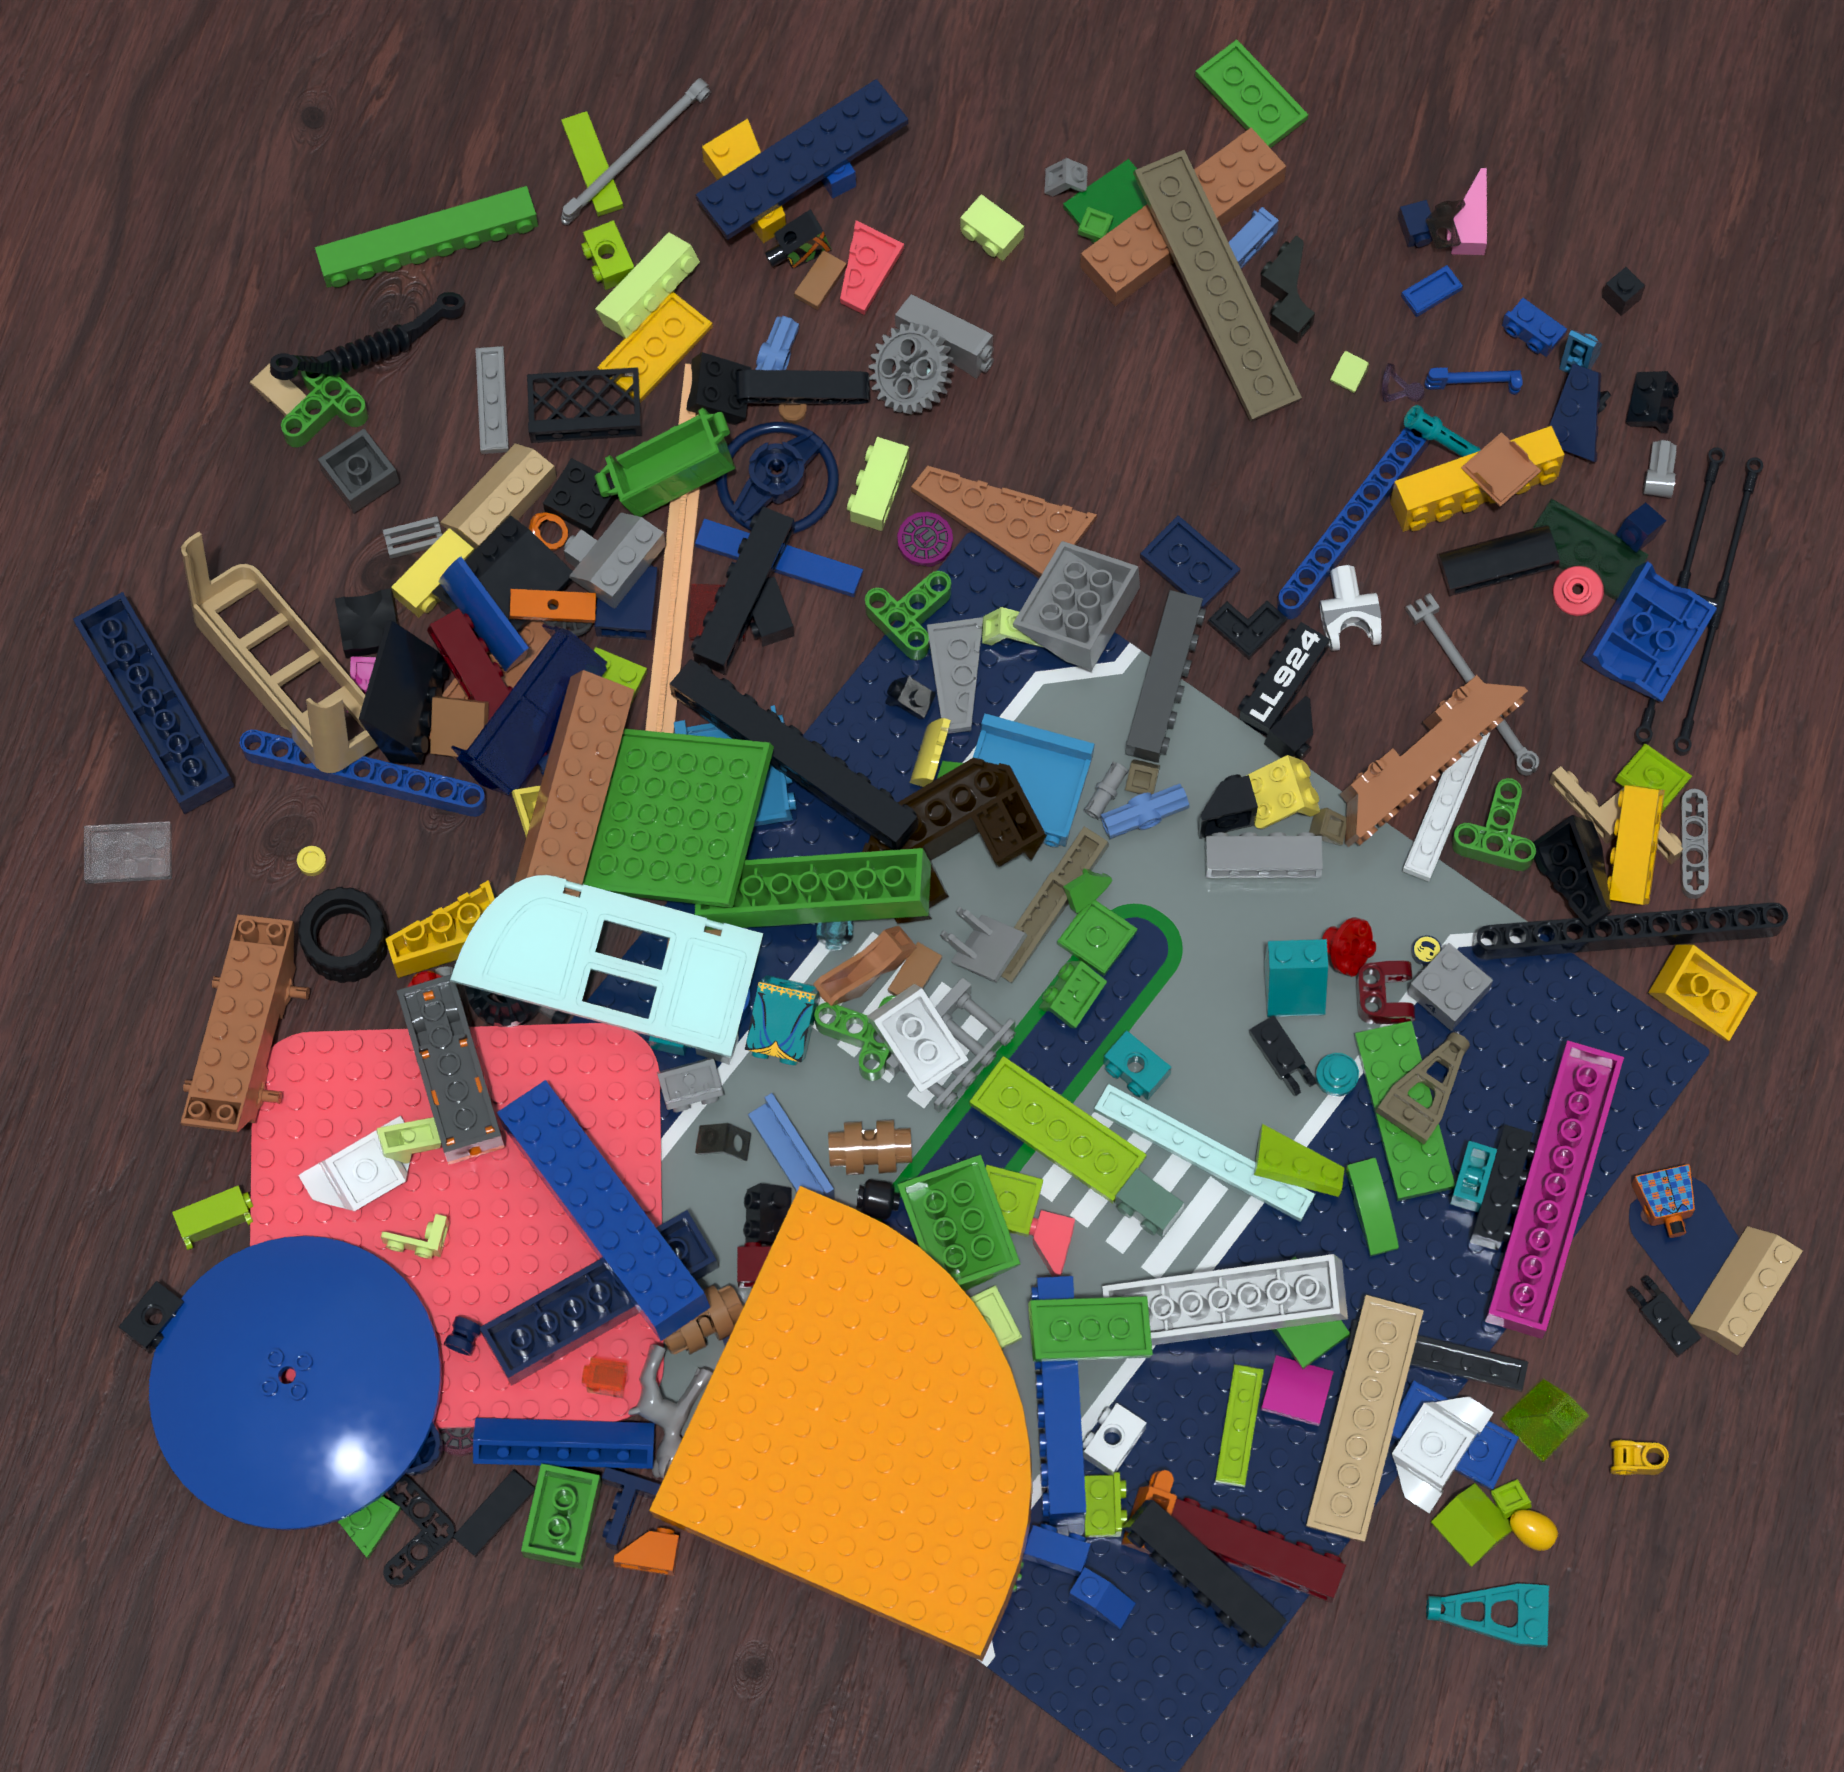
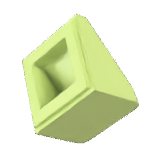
(1350, 371)

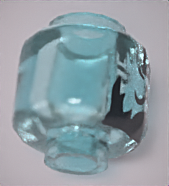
(835, 934)

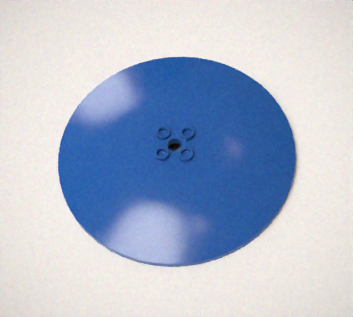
(345, 1422)

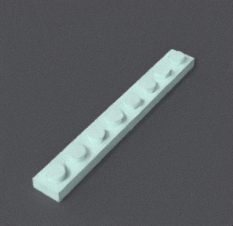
(1201, 1151)

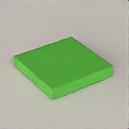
(1097, 937)

